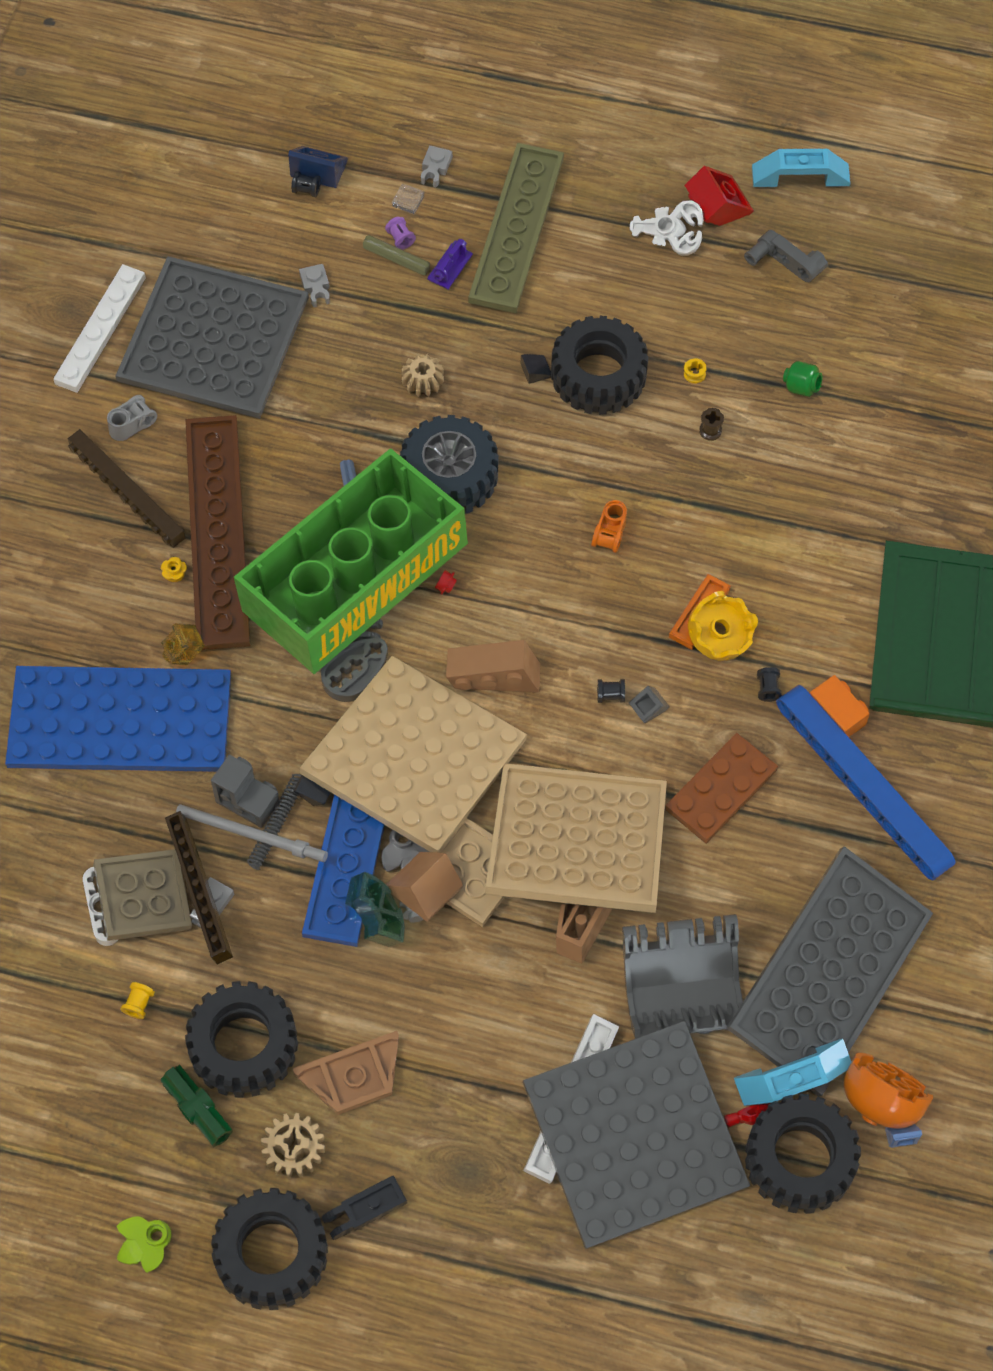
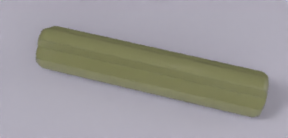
(396, 255)

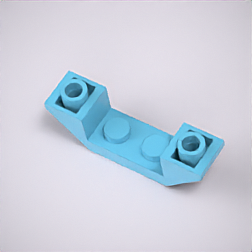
(800, 162)
(794, 1077)

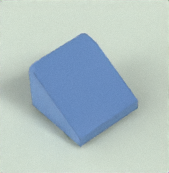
(903, 1136)

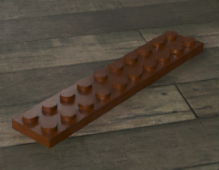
(216, 530)

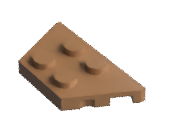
(354, 1074)

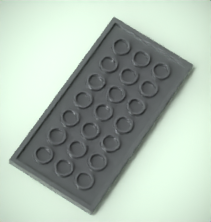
(831, 964)

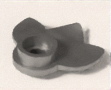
(398, 853)

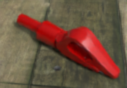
(746, 1115)

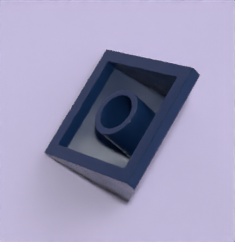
(317, 162)

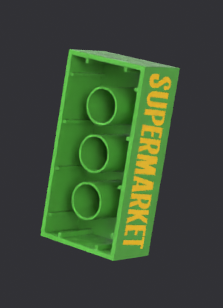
(351, 560)

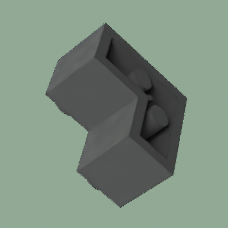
(243, 794)

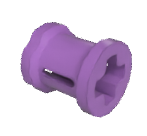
(400, 233)

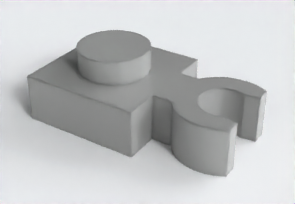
(435, 163)
(315, 282)

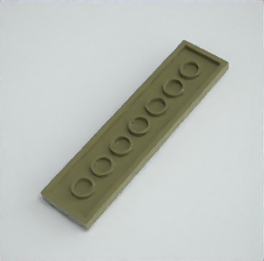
(516, 228)

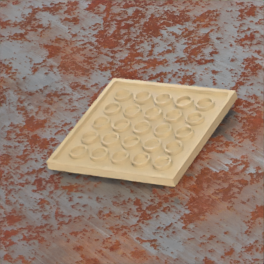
(413, 755)
(577, 838)

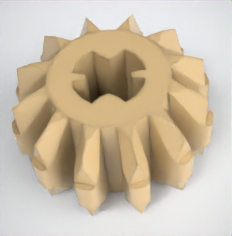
(422, 375)

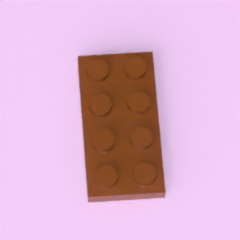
(721, 788)

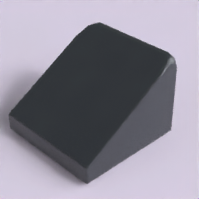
(535, 367)
(311, 791)

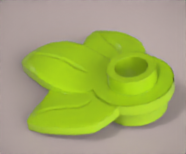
(139, 1242)

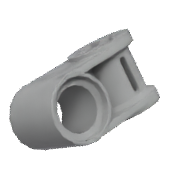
(133, 416)

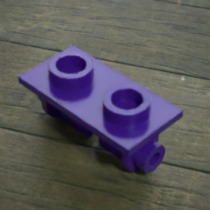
(450, 264)

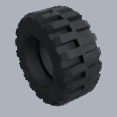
(605, 338)
(234, 1004)
(818, 1120)
(253, 1213)

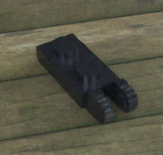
(366, 1207)

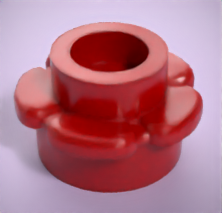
(446, 582)

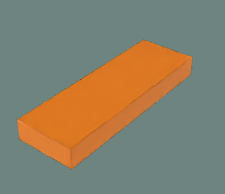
(680, 630)

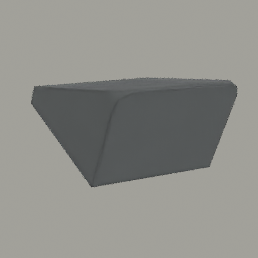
(648, 704)

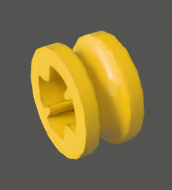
(690, 376)

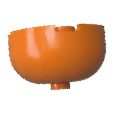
(881, 1097)

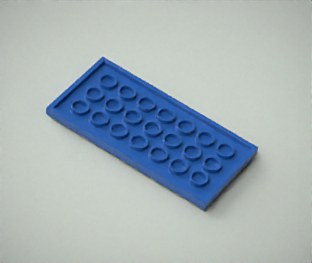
(119, 718)

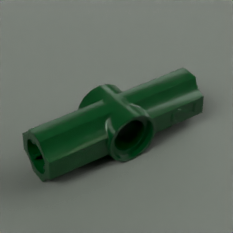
(196, 1106)

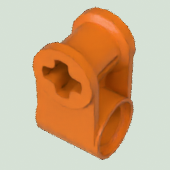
(610, 530)

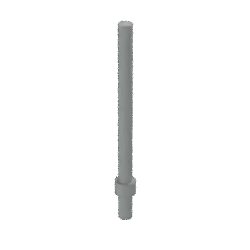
(298, 848)

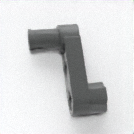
(802, 265)

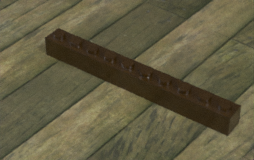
(128, 490)
(199, 888)

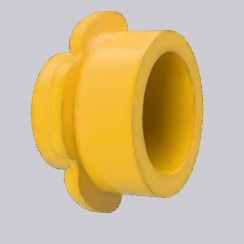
(173, 575)

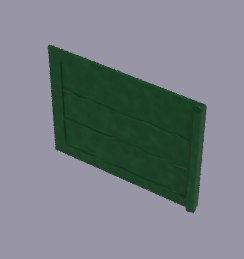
(934, 635)

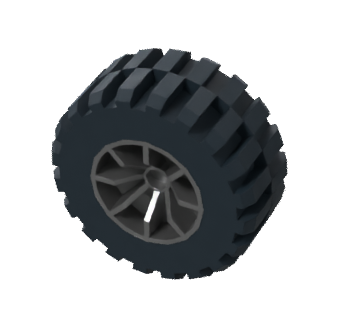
(455, 458)

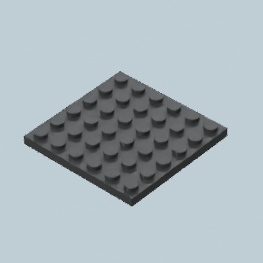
(212, 337)
(635, 1134)

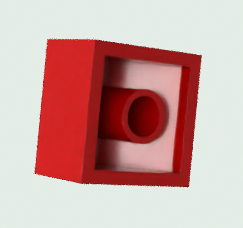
(718, 196)

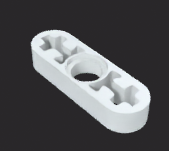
(92, 897)

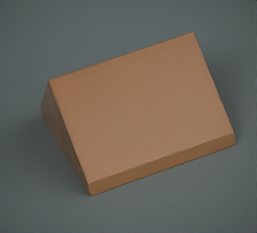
(426, 883)

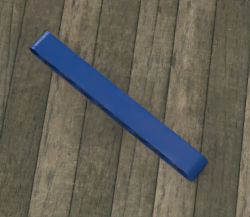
(866, 782)

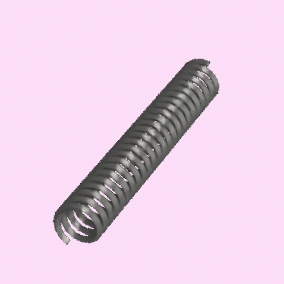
(279, 820)

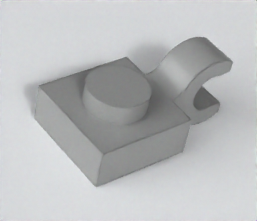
(221, 895)

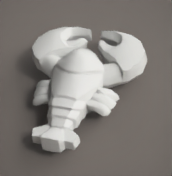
(671, 227)

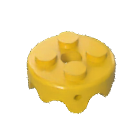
(733, 615)

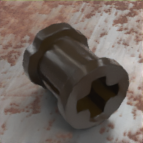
(711, 424)

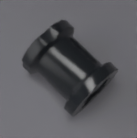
(299, 184)
(769, 684)
(611, 690)

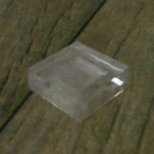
(408, 198)

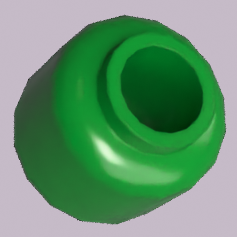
(803, 378)

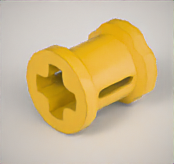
(137, 1000)

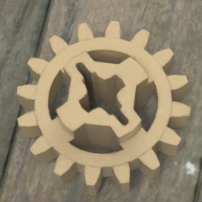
(304, 1148)

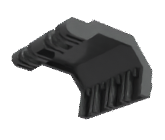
(682, 976)

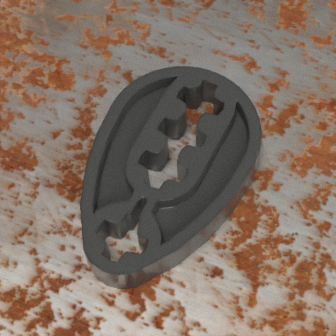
(356, 654)

